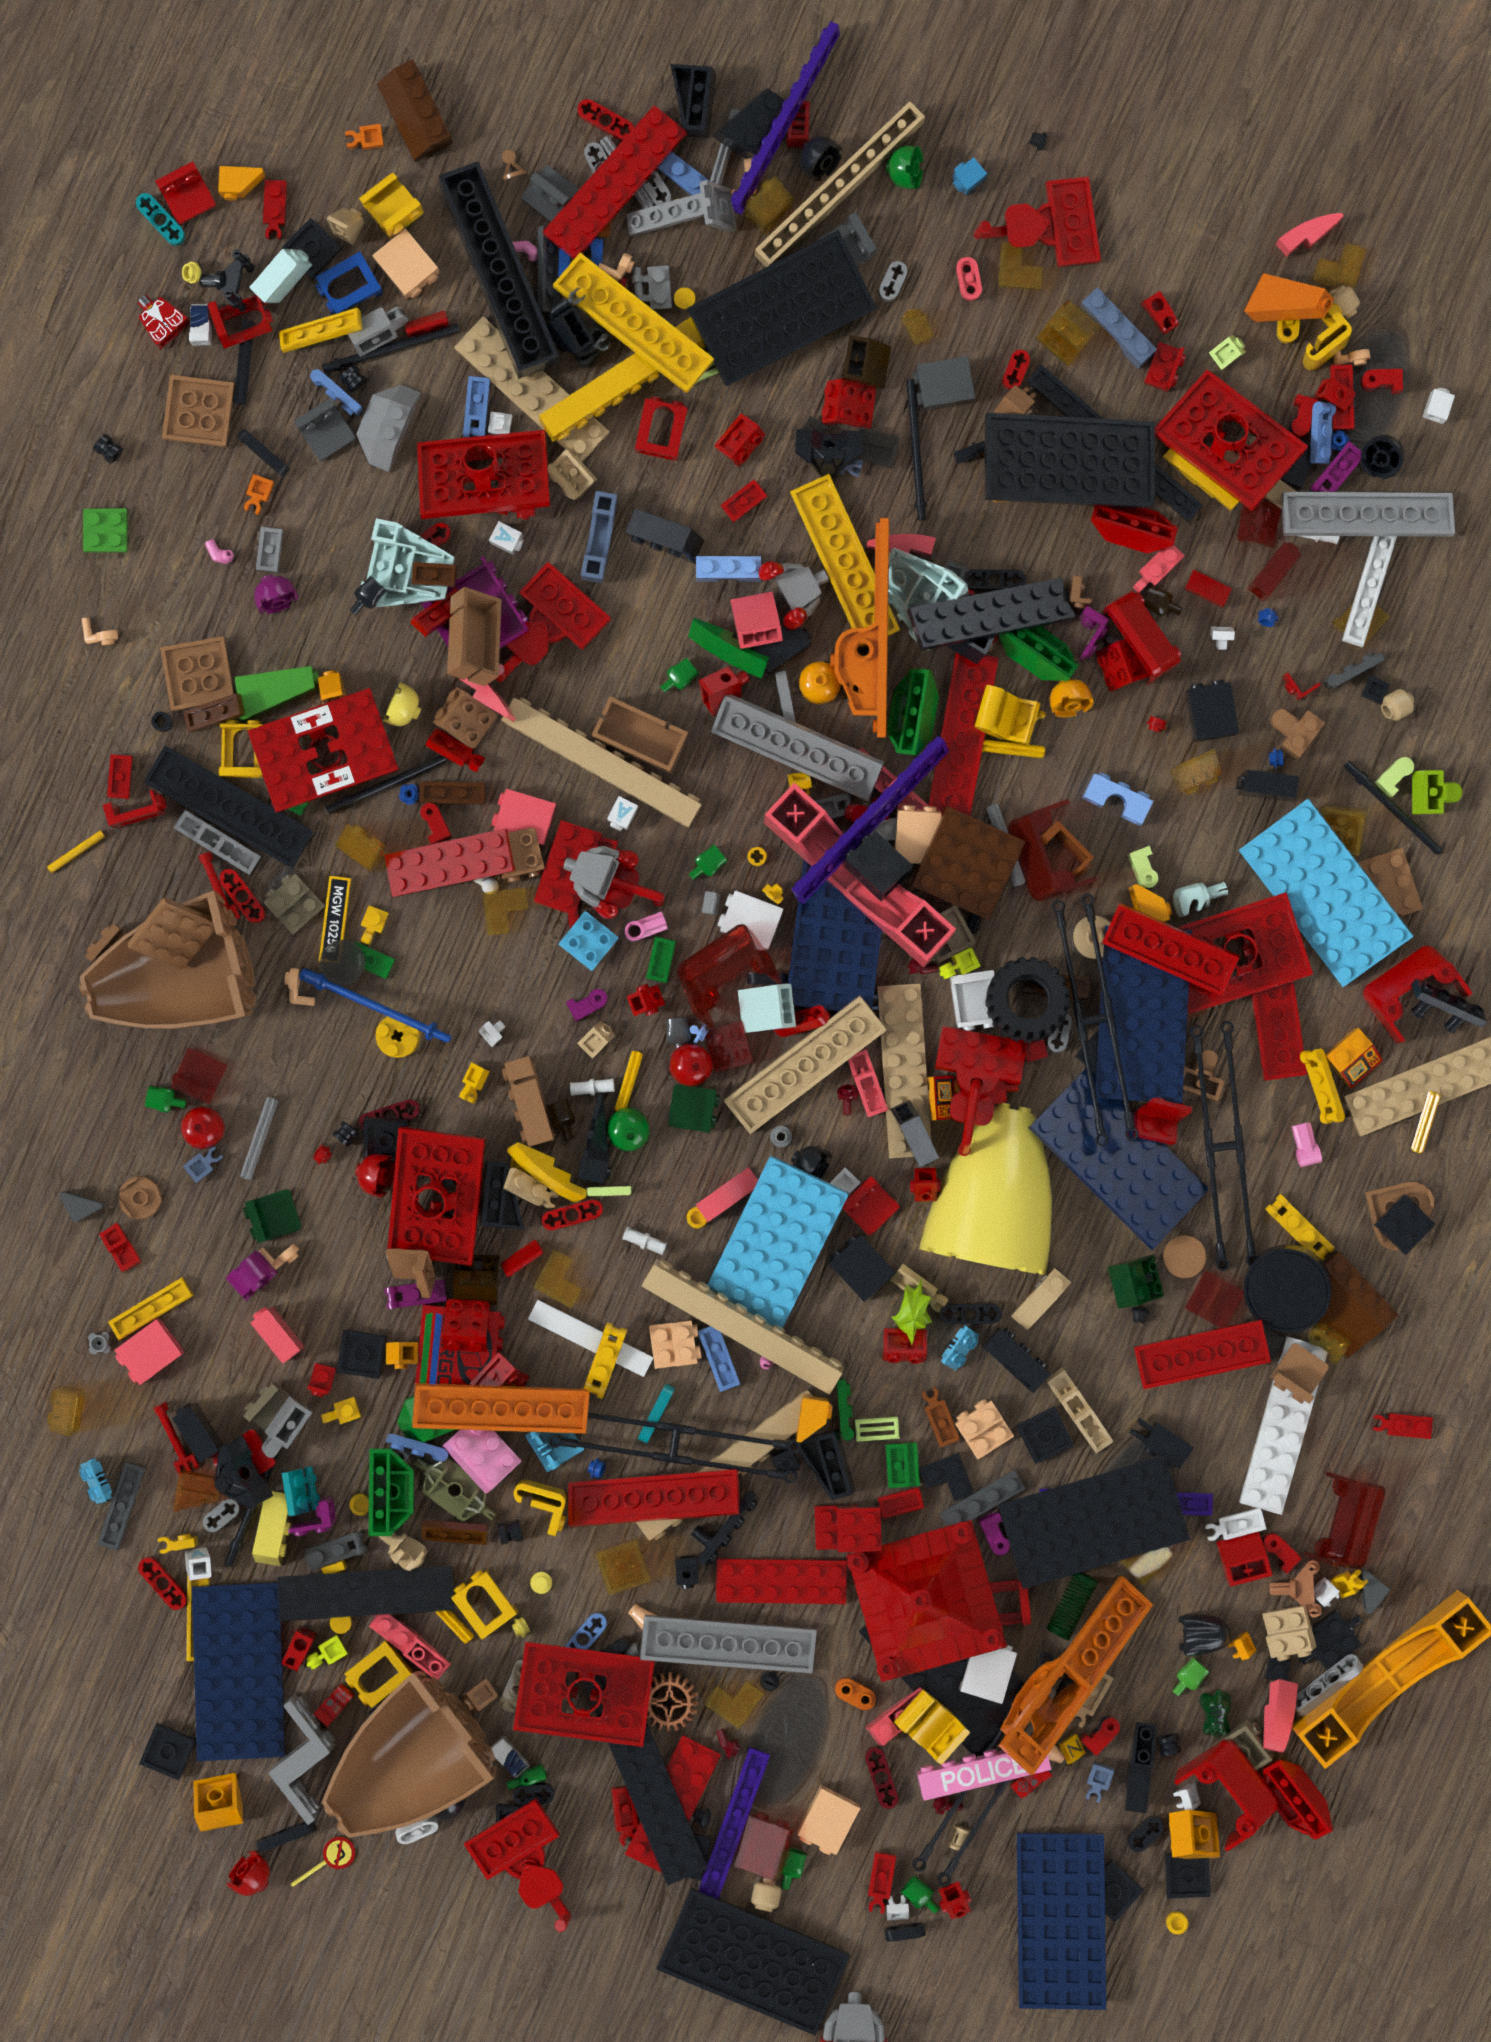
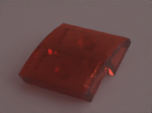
(1214, 1300)

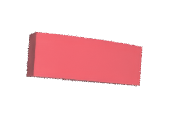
(1308, 233)
(908, 543)
(727, 1194)
(1279, 1715)

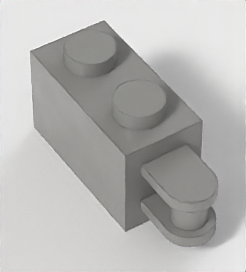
(377, 329)
(285, 1426)

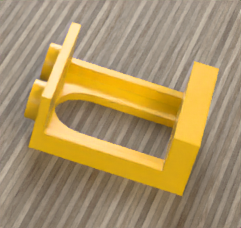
(227, 770)
(484, 1580)
(384, 1649)

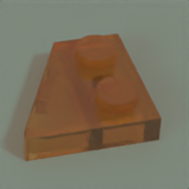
(194, 1490)

